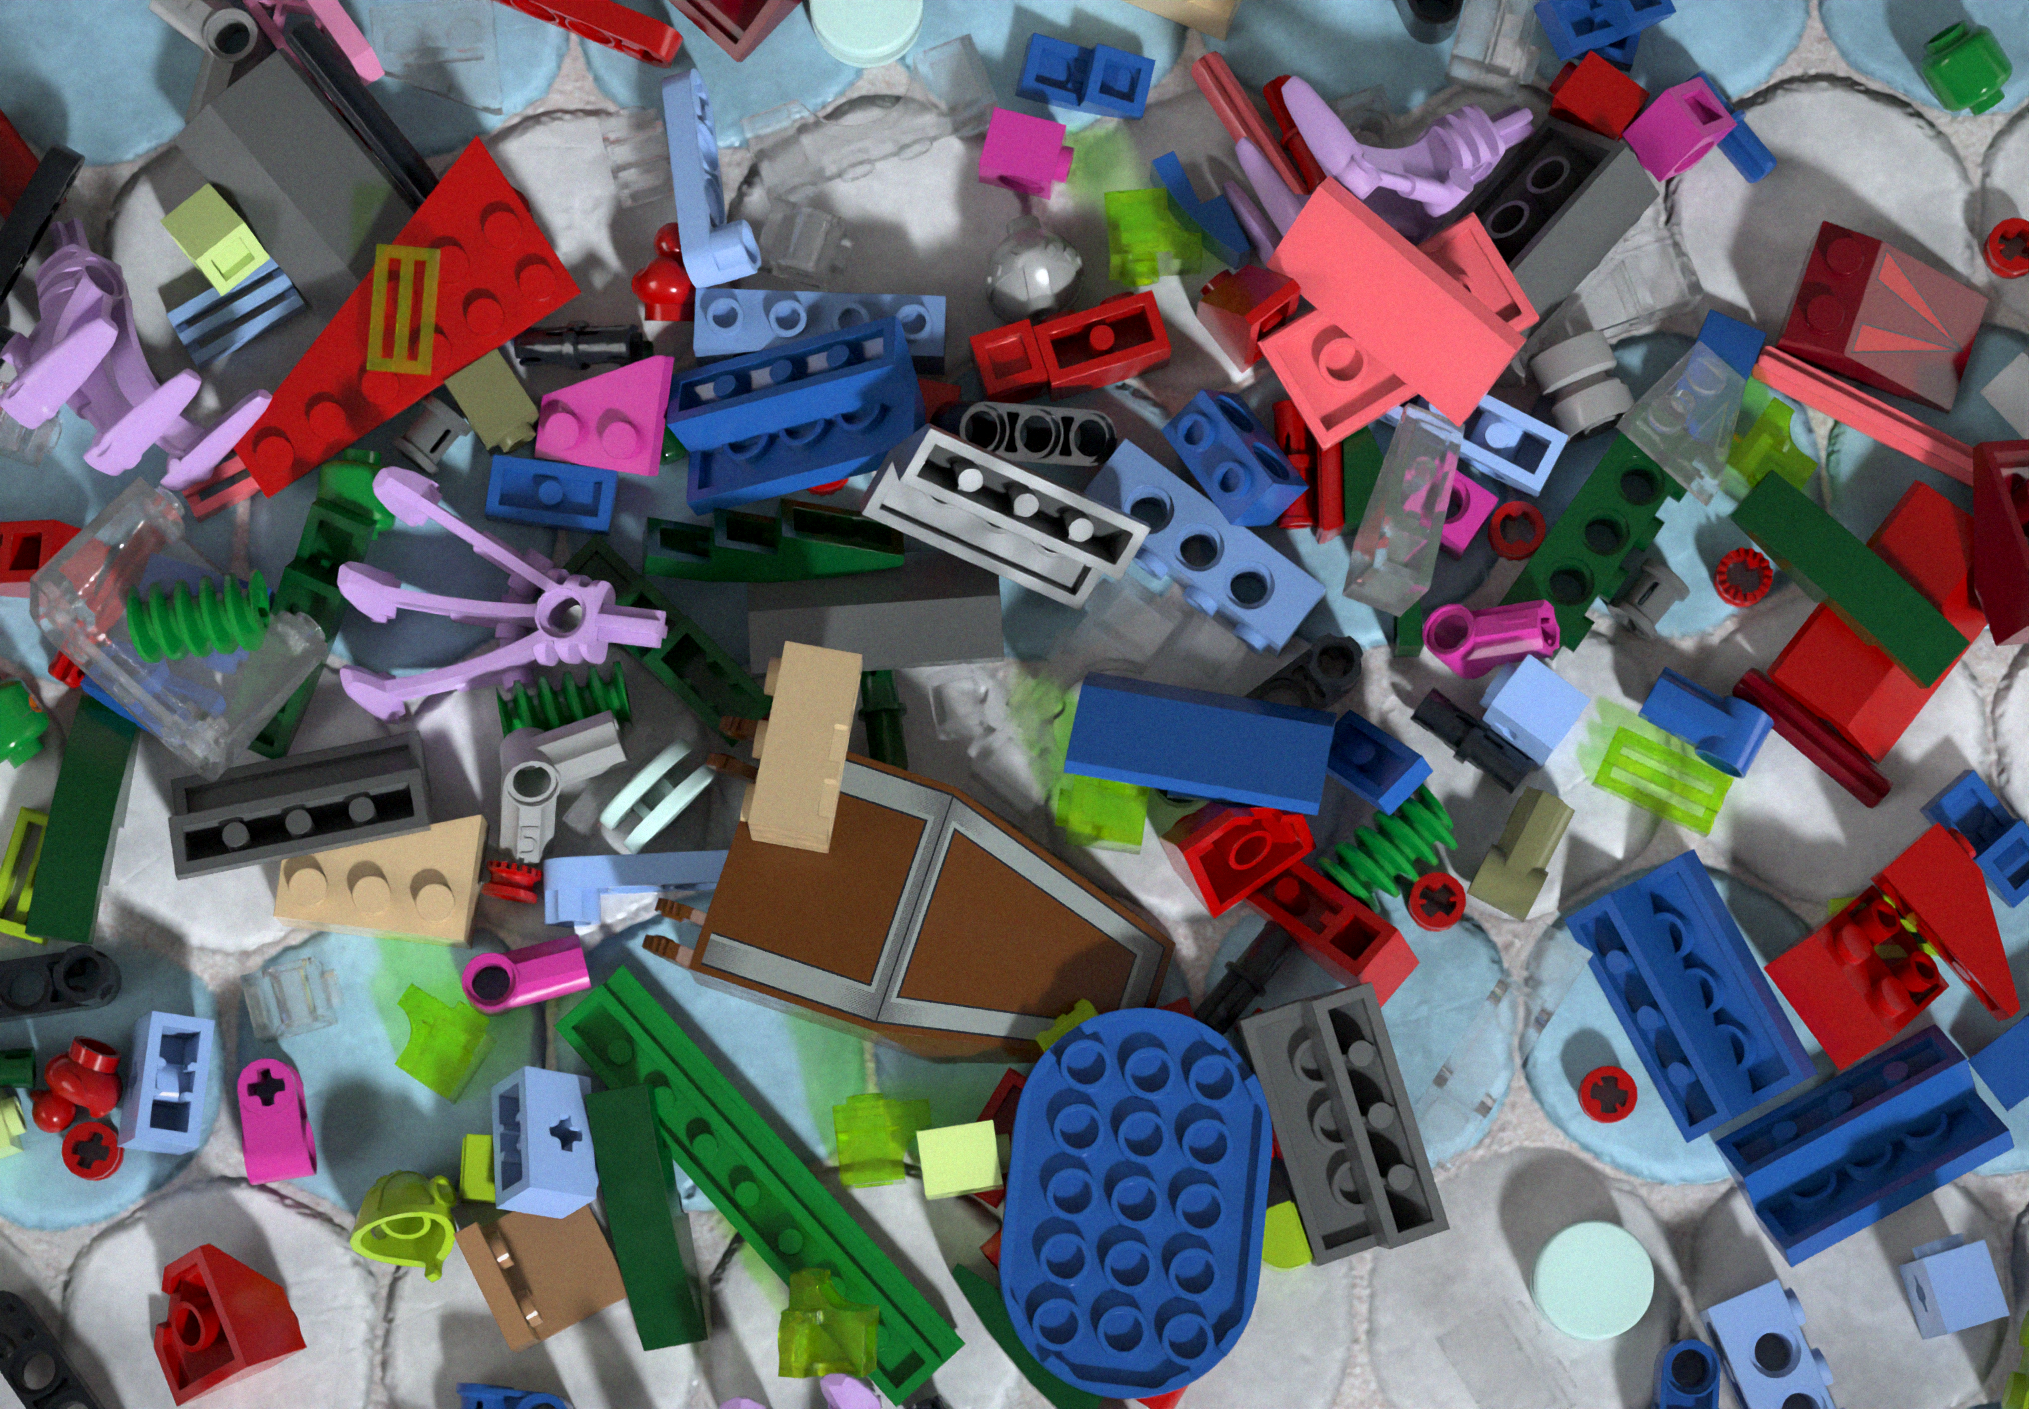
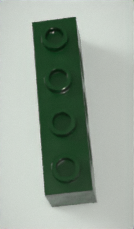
(1569, 552)

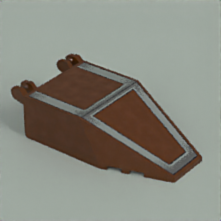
(917, 926)

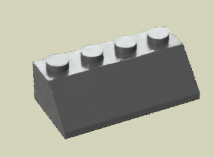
(1561, 210)

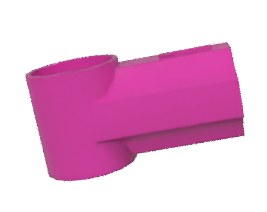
(1491, 635)
(534, 974)

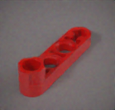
(608, 26)

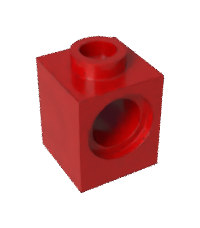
(1597, 97)
(1009, 364)

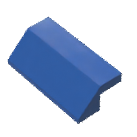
(795, 414)
(1200, 743)
(1691, 996)
(1863, 1145)

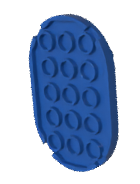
(1135, 1203)

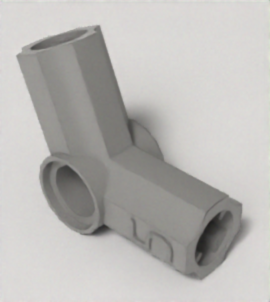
(208, 27)
(563, 758)

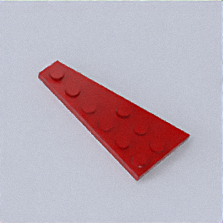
(491, 287)

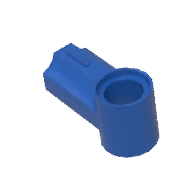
(1721, 730)

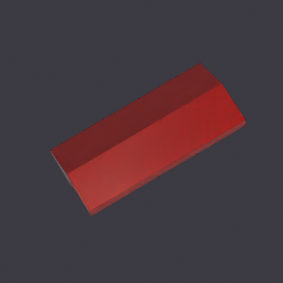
(1857, 684)

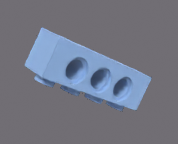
(1503, 443)
(1734, 1331)

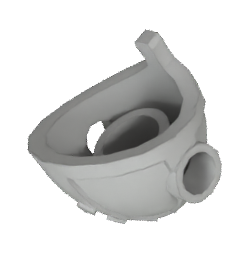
(1033, 273)

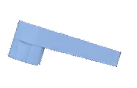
(709, 245)
(576, 883)

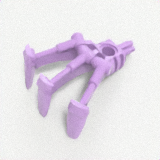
(1403, 186)
(93, 362)
(379, 594)

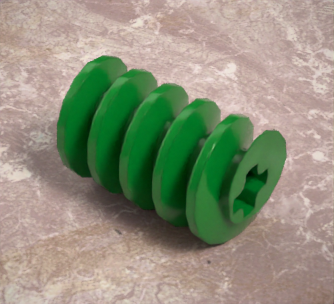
(200, 620)
(568, 705)
(1390, 849)

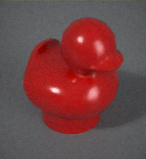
(665, 282)
(80, 1077)

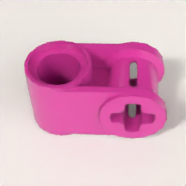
(278, 1136)

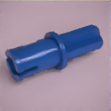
(1741, 143)

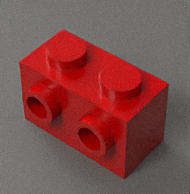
(1102, 344)

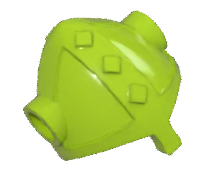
(408, 1220)

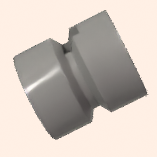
(1581, 381)

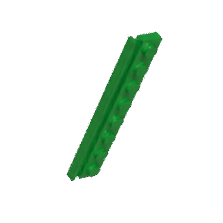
(755, 1175)

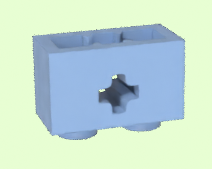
(1532, 708)
(166, 1083)
(543, 1143)
(1952, 1286)

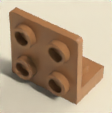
(542, 1272)

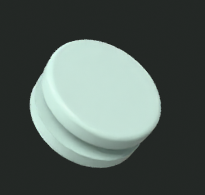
(866, 30)
(659, 795)
(1592, 1280)

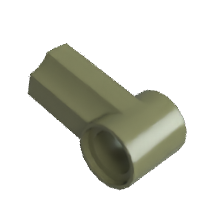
(1516, 866)

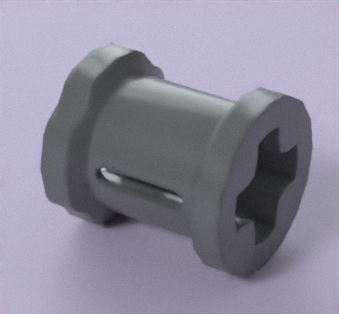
(431, 435)
(1648, 599)

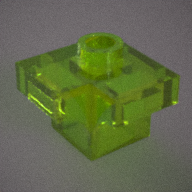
(1145, 239)
(1765, 449)
(1103, 814)
(443, 1043)
(875, 1137)
(824, 1330)

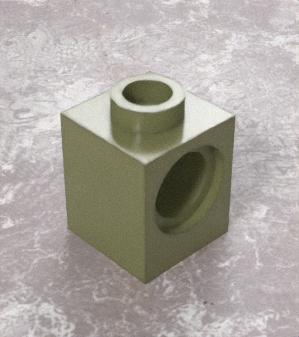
(494, 404)

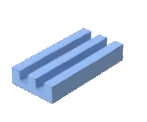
(244, 334)

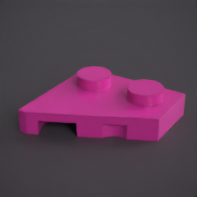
(609, 419)

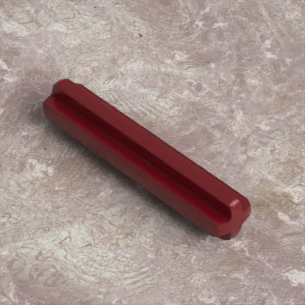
(1814, 739)

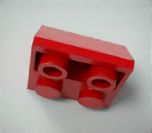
(1846, 989)

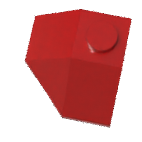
(1234, 850)
(221, 1324)

